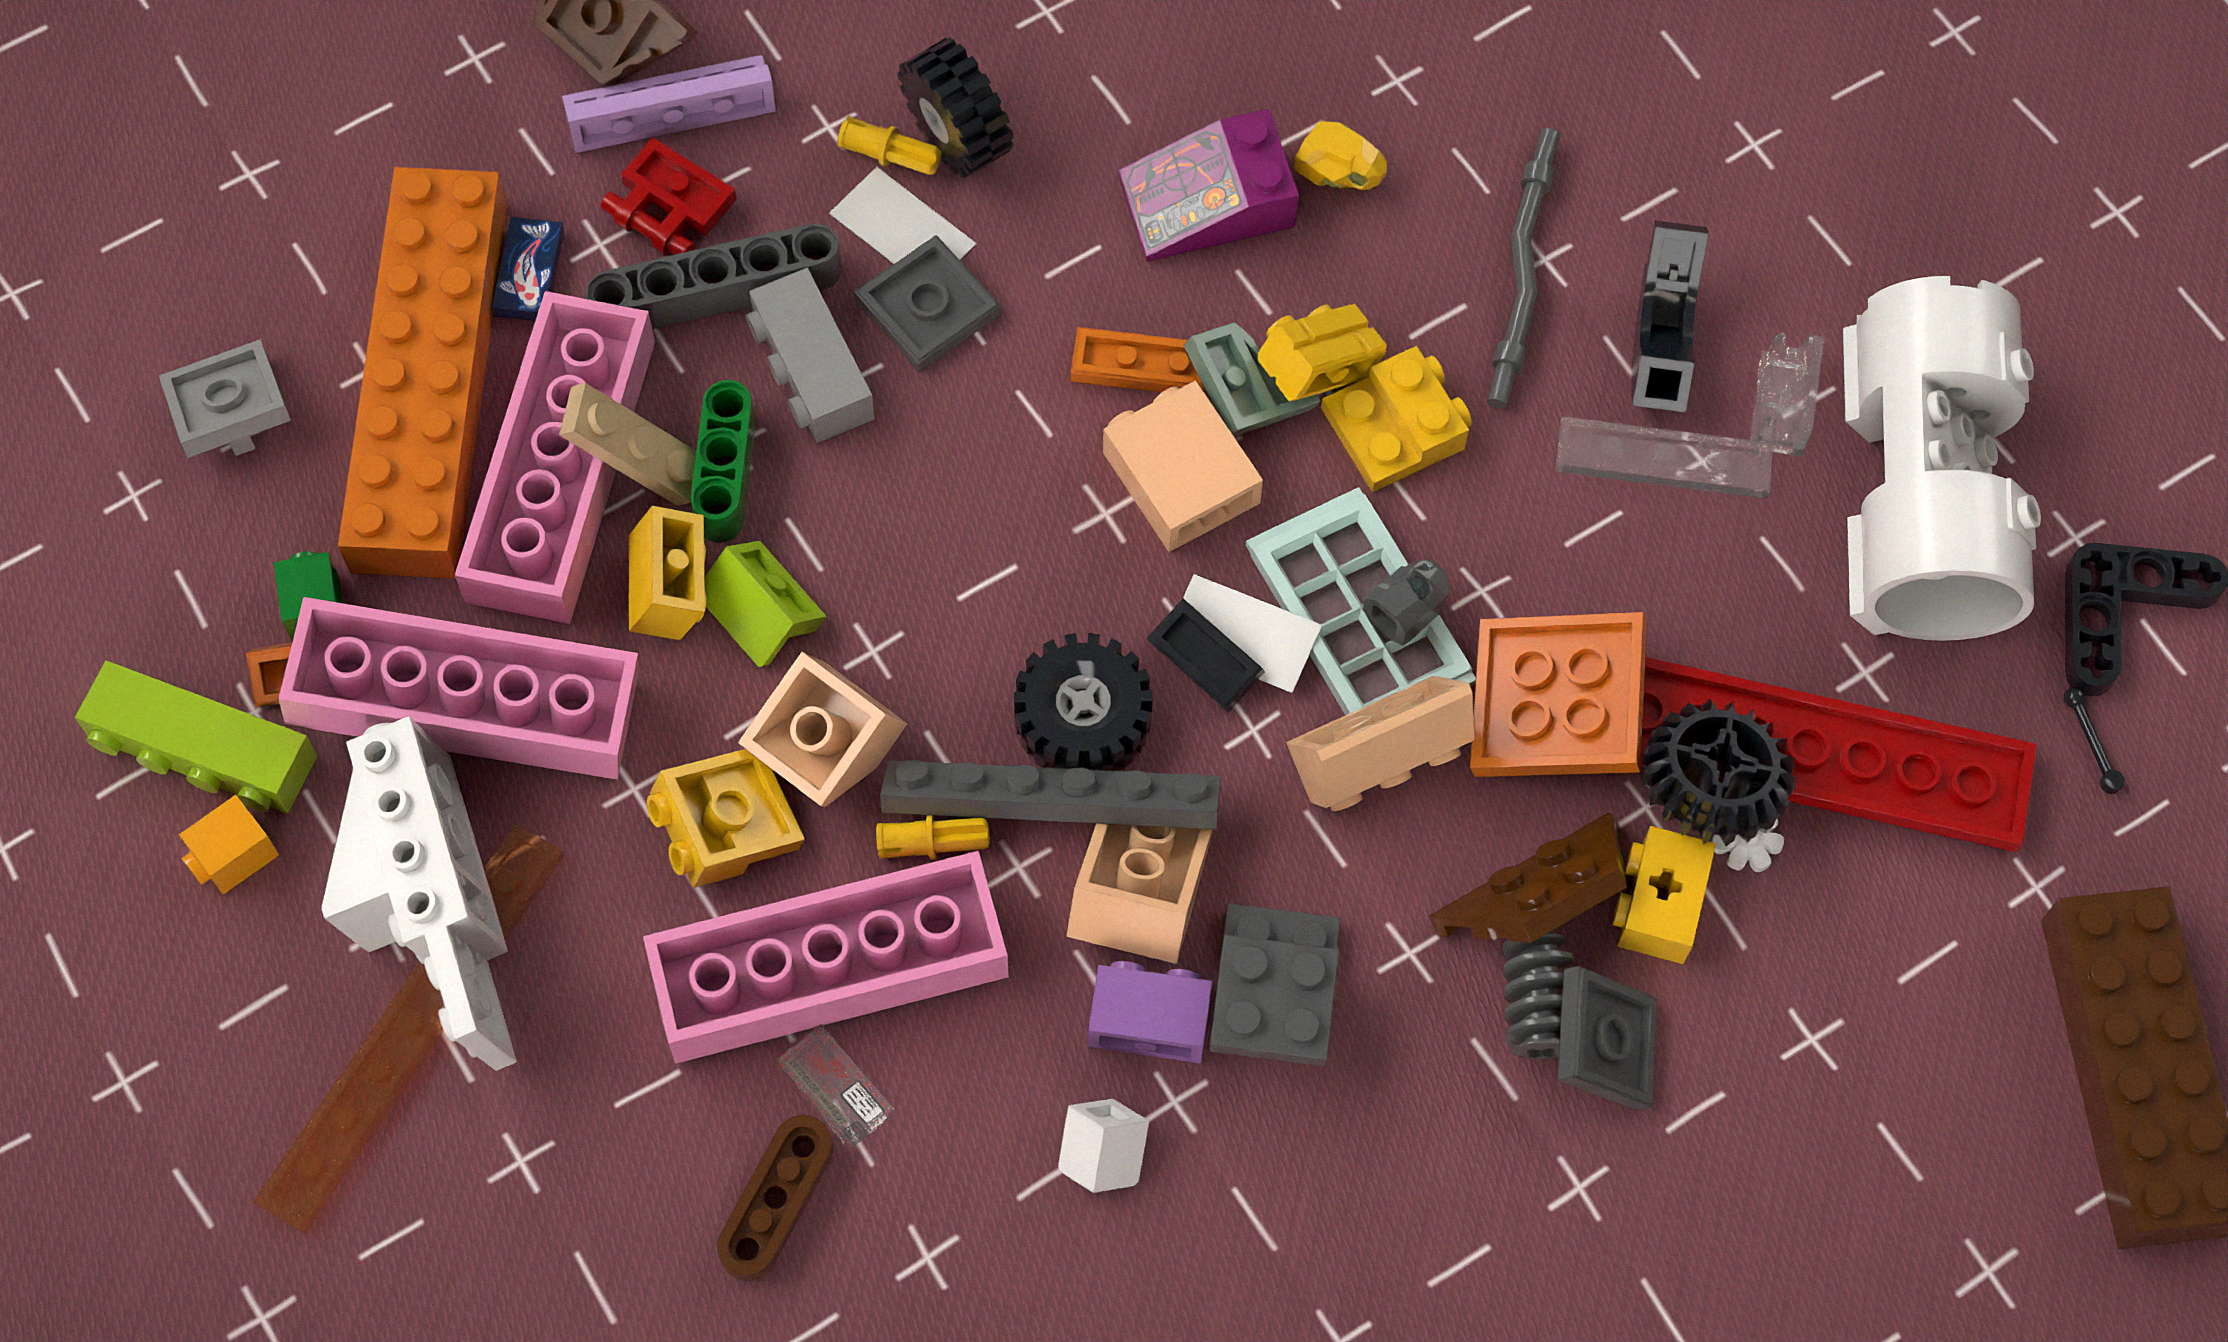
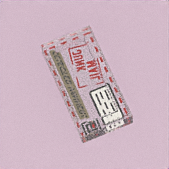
(835, 1086)

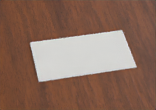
(895, 219)
(1264, 632)

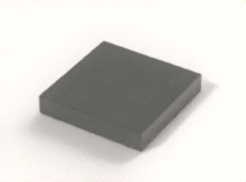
(927, 303)
(1607, 1038)

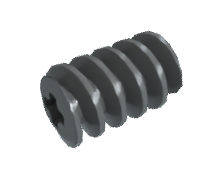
(1535, 995)

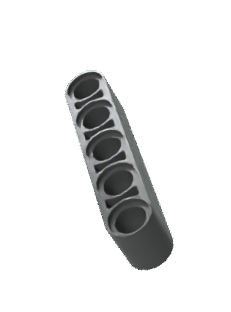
(733, 261)

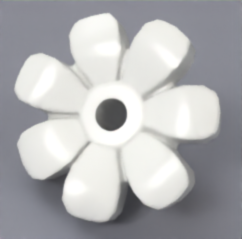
(1755, 850)

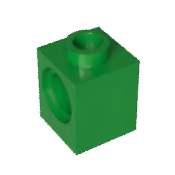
(301, 576)

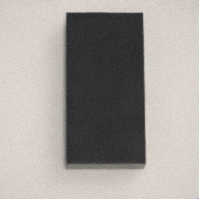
(1205, 655)

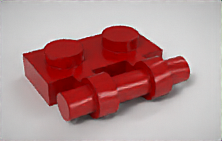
(674, 185)

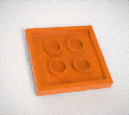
(1559, 695)

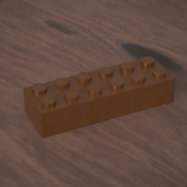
(2142, 1064)

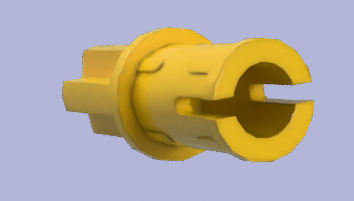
(888, 146)
(931, 837)

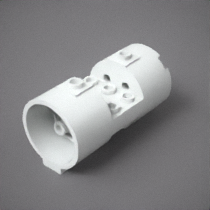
(1944, 538)

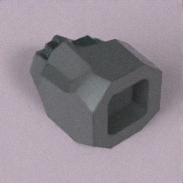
(1408, 600)

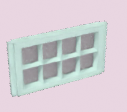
(1323, 572)

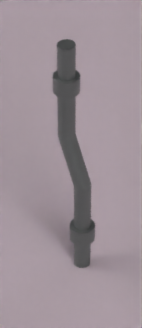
(1511, 353)

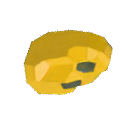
(1339, 158)

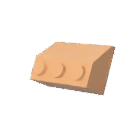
(1384, 741)

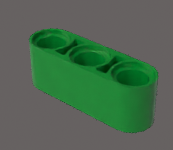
(718, 439)

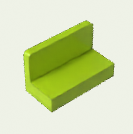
(758, 601)

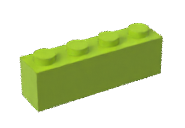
(196, 738)

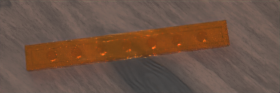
(392, 1053)

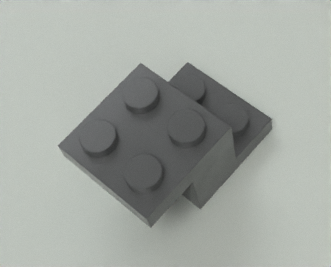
(1276, 985)

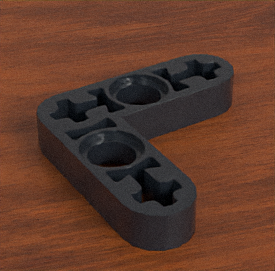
(2118, 585)

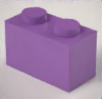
(1149, 1012)

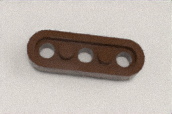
(776, 1172)

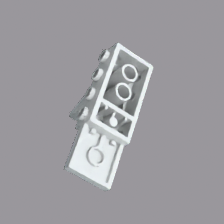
(416, 878)

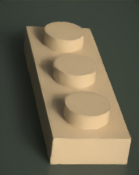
(629, 443)

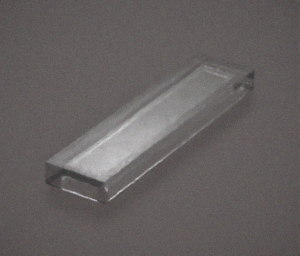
(1664, 457)

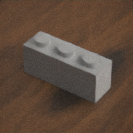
(809, 356)

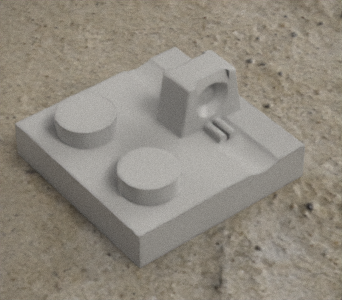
(224, 400)

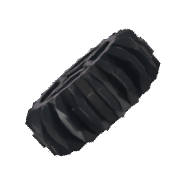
(1685, 774)

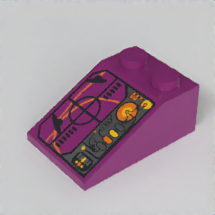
(1212, 187)

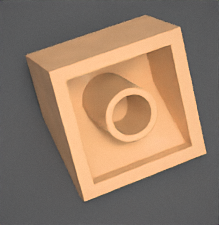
(821, 731)

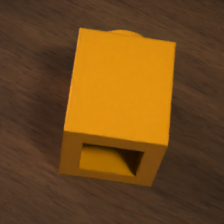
(227, 846)

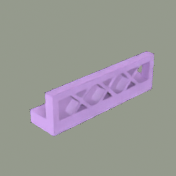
(669, 103)

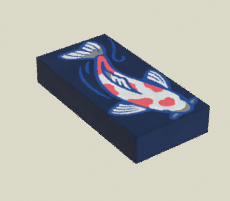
(527, 267)

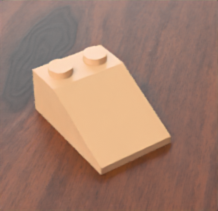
(1139, 888)

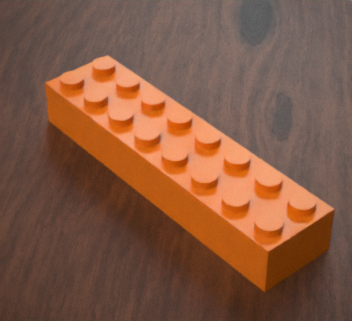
(424, 374)

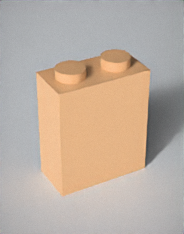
(1181, 465)

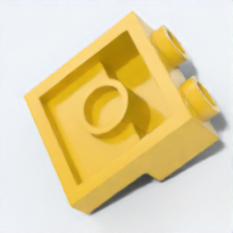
(1398, 418)
(722, 816)

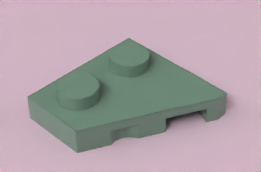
(1238, 382)

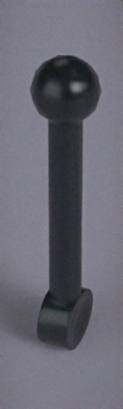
(2112, 779)

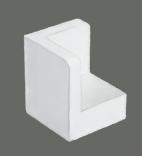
(1103, 1145)

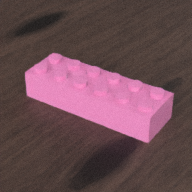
(541, 490)
(462, 685)
(826, 956)

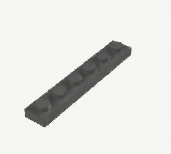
(1051, 794)

